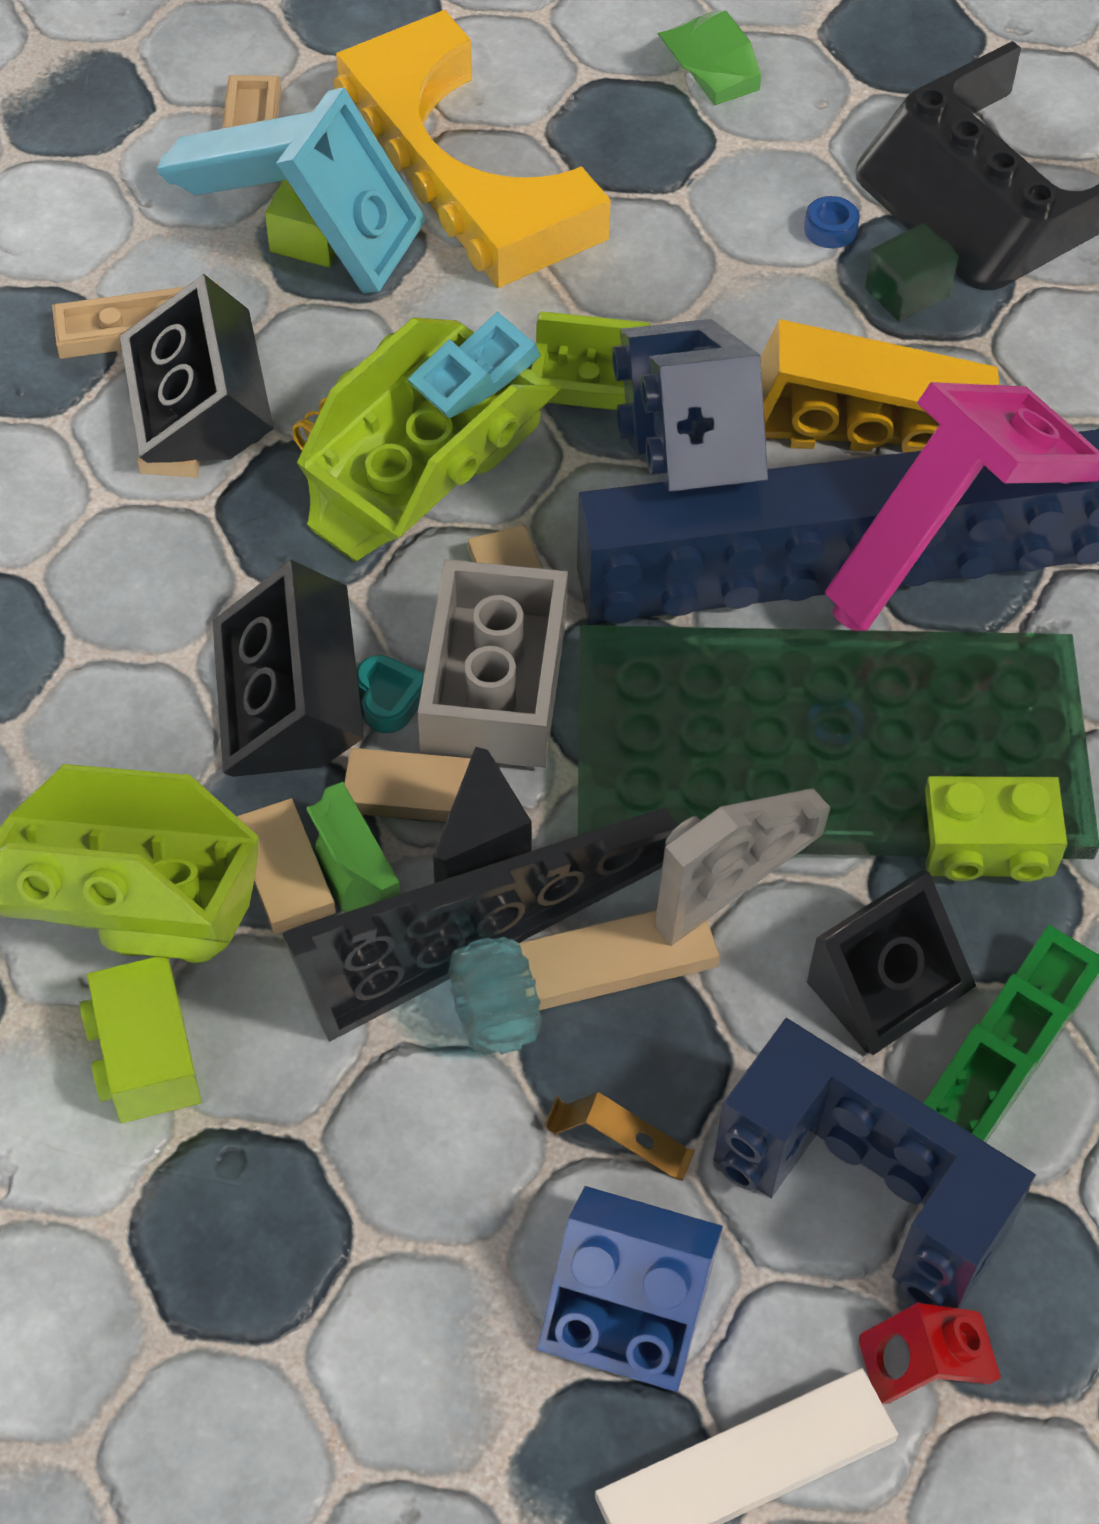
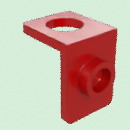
(941, 1344)

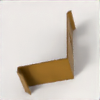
(621, 1127)

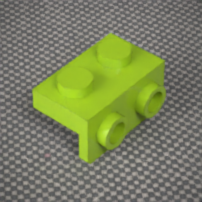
(579, 358)
(994, 827)

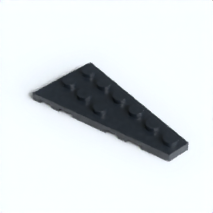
(404, 944)

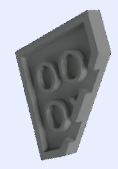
(729, 853)

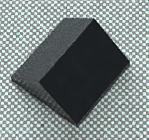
(484, 822)
(890, 964)

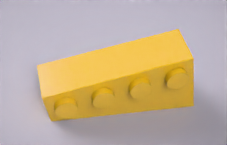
(853, 388)

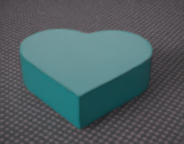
(388, 692)

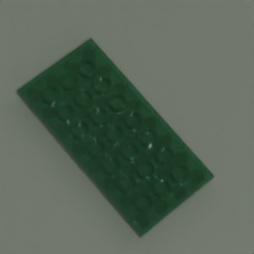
(853, 714)

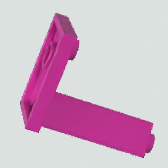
(978, 427)

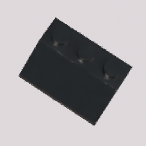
(195, 378)
(287, 675)

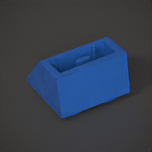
(629, 1287)

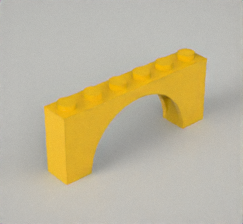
(501, 220)

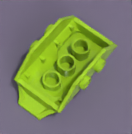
(390, 455)
(132, 857)

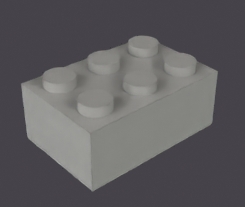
(493, 662)

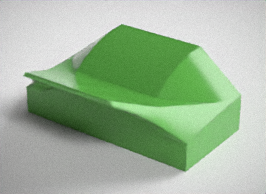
(715, 55)
(349, 852)

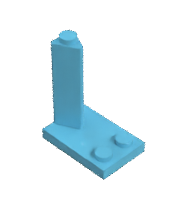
(331, 167)

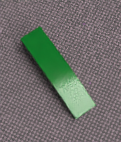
(1015, 1034)

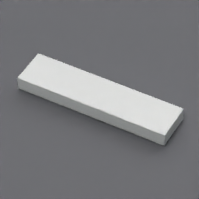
(755, 1459)

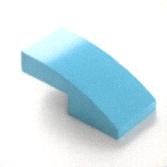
(469, 374)

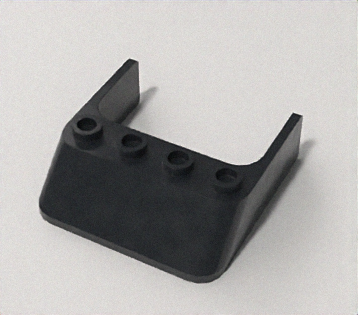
(968, 184)

